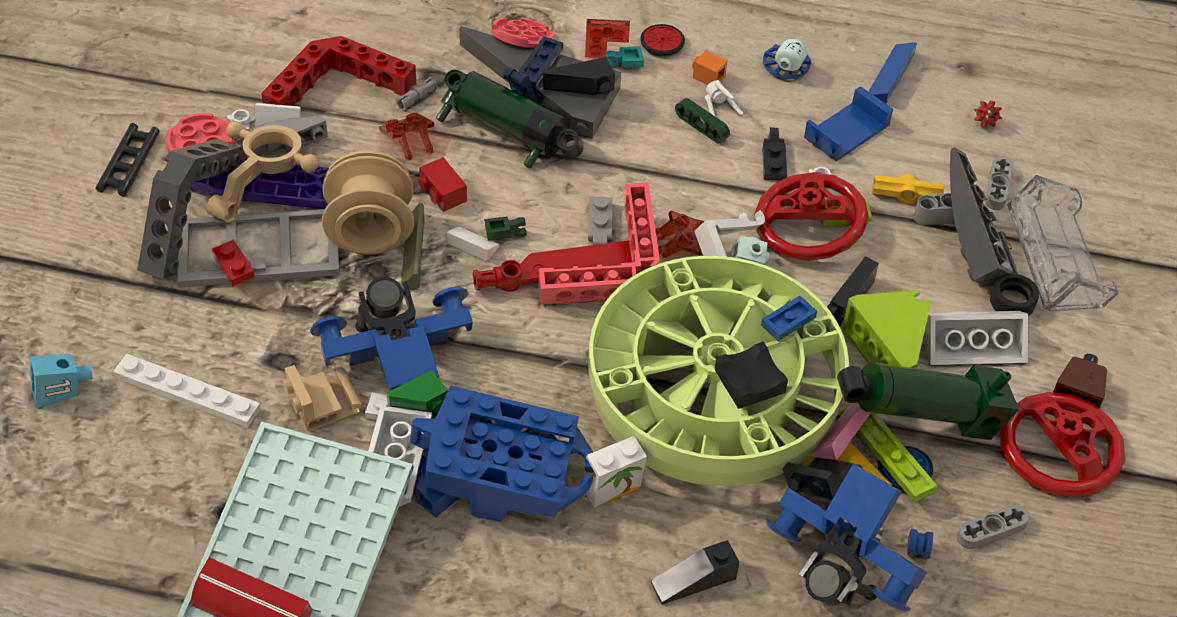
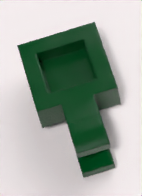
(502, 228)

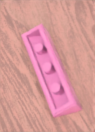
(842, 432)

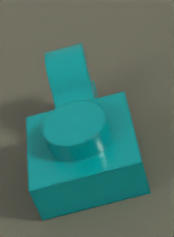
(626, 56)

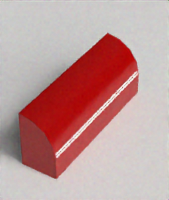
(233, 593)

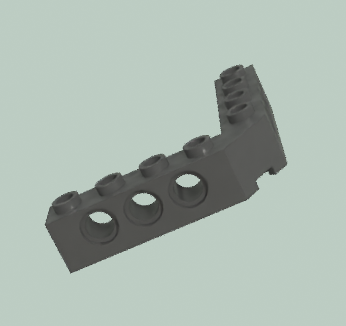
(174, 184)

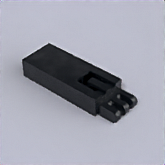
(857, 284)

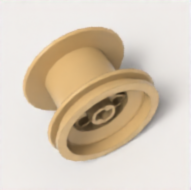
(367, 203)

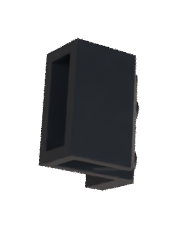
(819, 479)

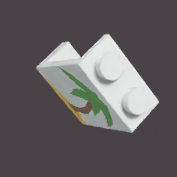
(617, 471)

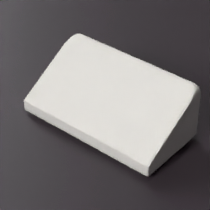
(270, 112)
(471, 243)

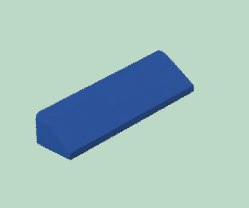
(892, 71)

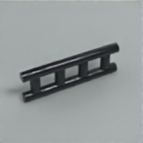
(132, 169)

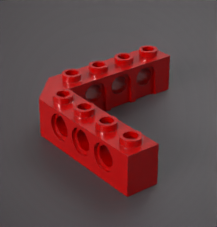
(342, 56)

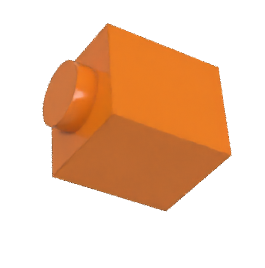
(709, 67)

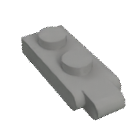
(600, 219)

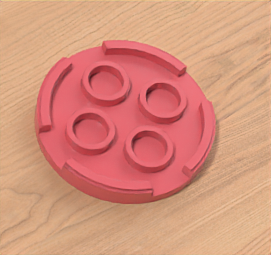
(521, 32)
(197, 129)

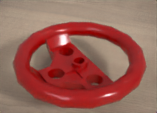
(812, 202)
(1068, 437)

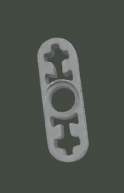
(993, 188)
(987, 536)

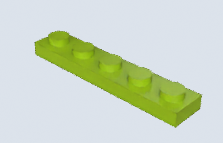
(896, 458)

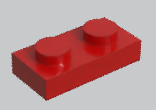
(233, 262)

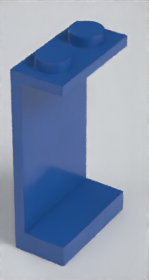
(850, 126)

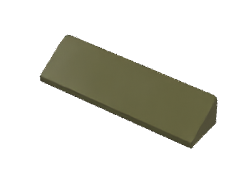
(413, 250)

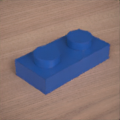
(789, 318)

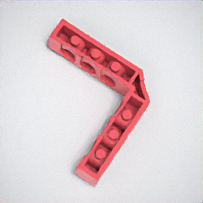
(601, 281)

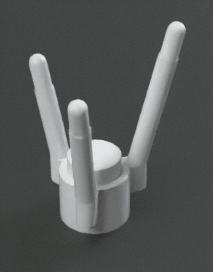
(718, 94)

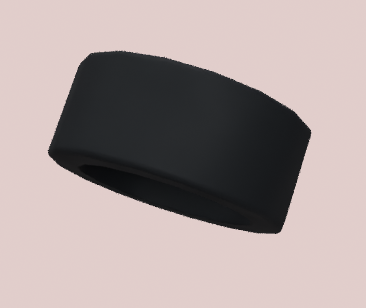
(1017, 283)

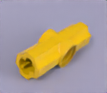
(906, 187)

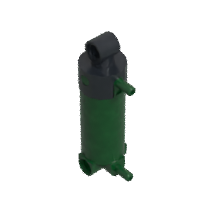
(511, 113)

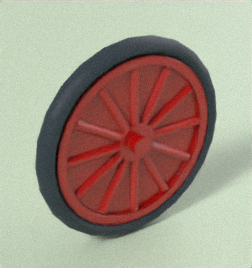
(662, 39)

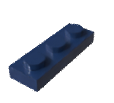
(541, 59)

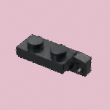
(774, 156)

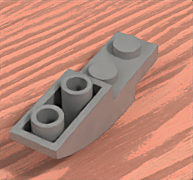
(309, 129)

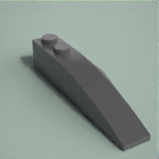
(980, 242)

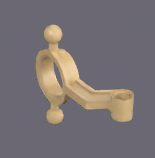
(228, 205)

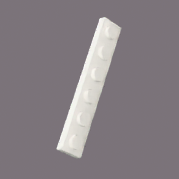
(187, 390)

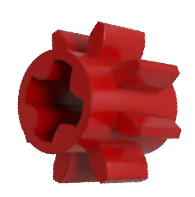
(982, 111)

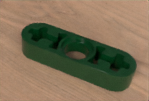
(691, 114)

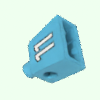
(56, 378)

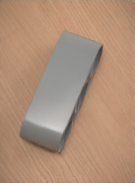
(934, 209)

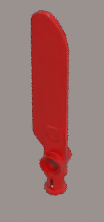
(513, 274)

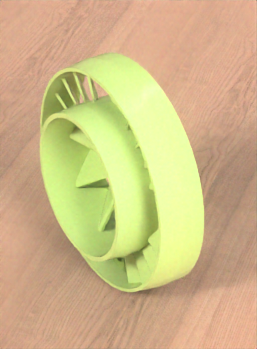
(717, 311)

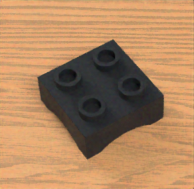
(751, 375)

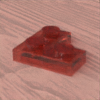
(603, 31)

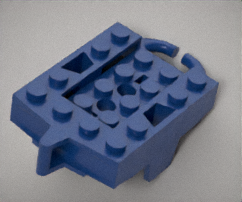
(508, 430)

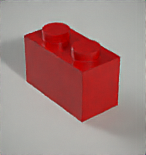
(442, 184)

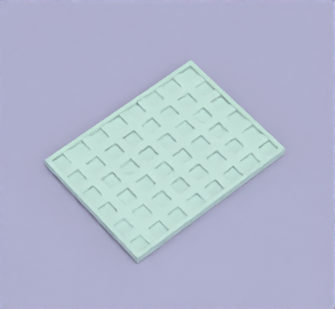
(308, 519)

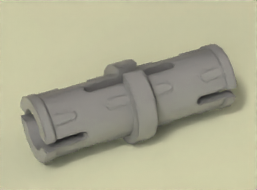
(416, 94)

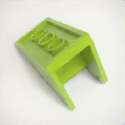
(887, 326)

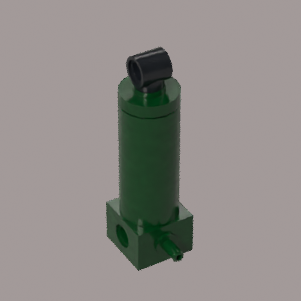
(974, 401)

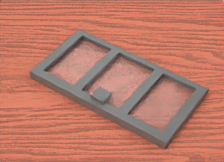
(273, 243)

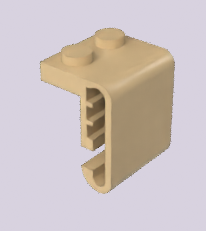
(322, 400)

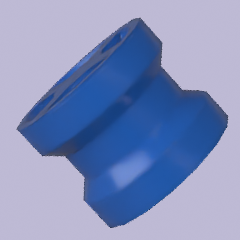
(920, 543)

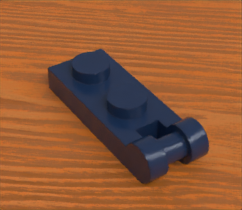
(519, 83)

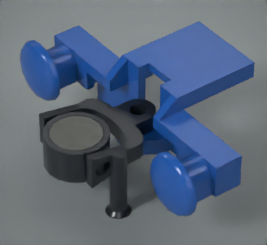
(409, 351)
(866, 505)

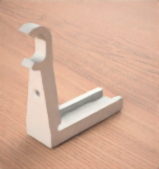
(710, 230)

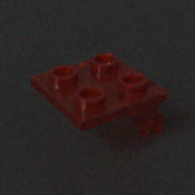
(413, 121)
(685, 237)

